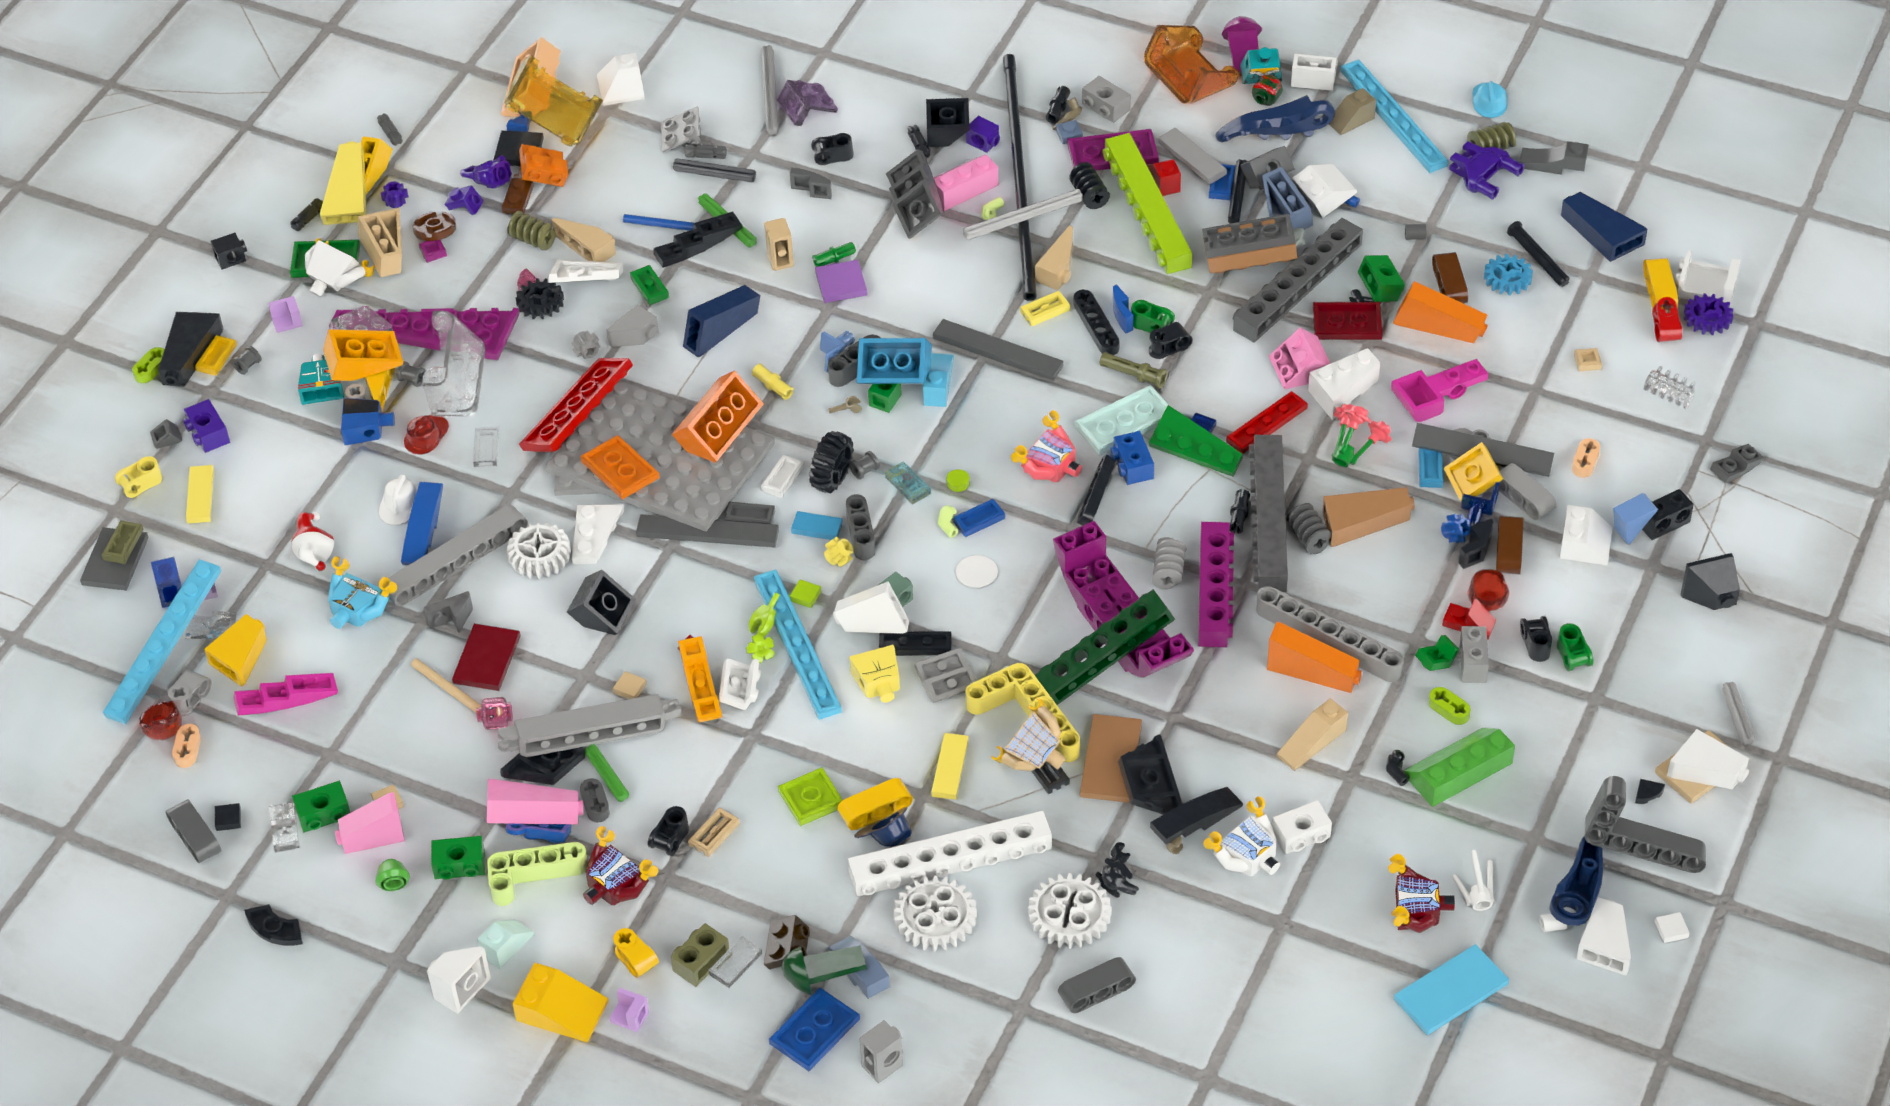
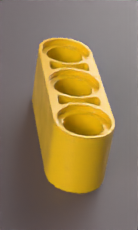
(1659, 280)
(874, 803)

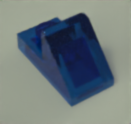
(166, 579)

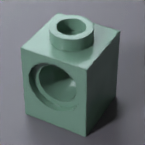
(902, 588)

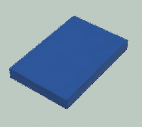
(814, 1029)

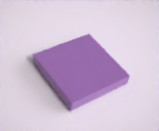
(841, 281)

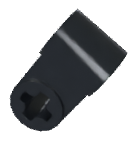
(835, 149)
(1171, 339)
(1536, 638)
(667, 833)

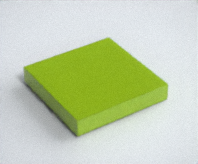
(810, 796)

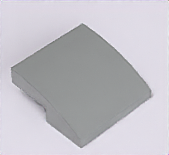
(945, 675)

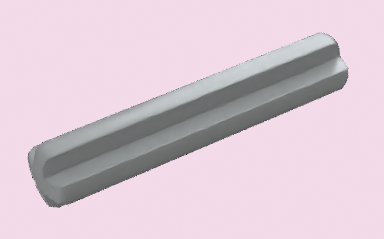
(1738, 713)

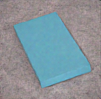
(1451, 989)

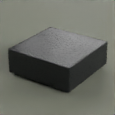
(227, 817)

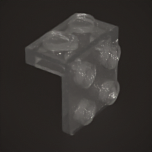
(361, 319)

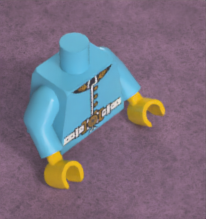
(355, 599)

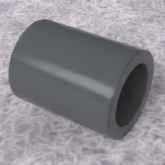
(1415, 231)

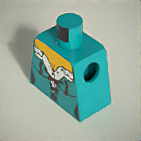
(1260, 63)

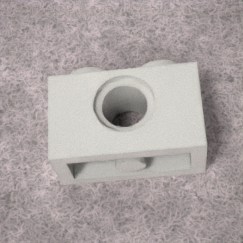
(1302, 827)

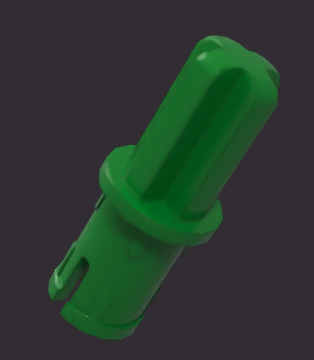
(834, 254)

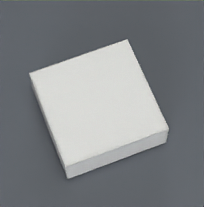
(1672, 927)

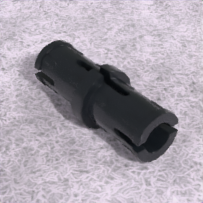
(1057, 104)
(1239, 511)

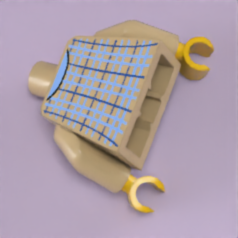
(1034, 742)

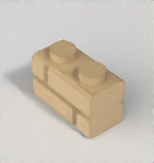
(778, 244)

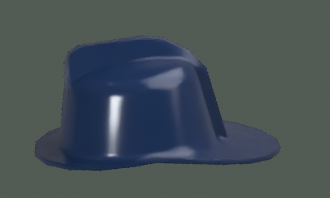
(889, 830)

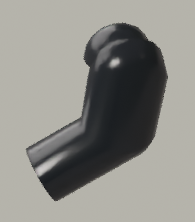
(1394, 767)

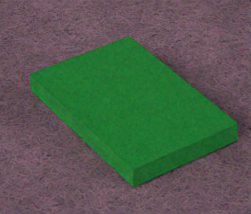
(298, 269)

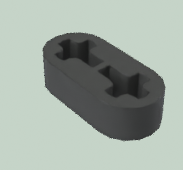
(599, 799)

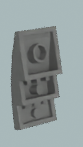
(914, 193)

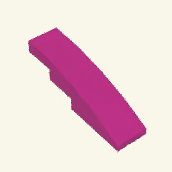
(293, 692)

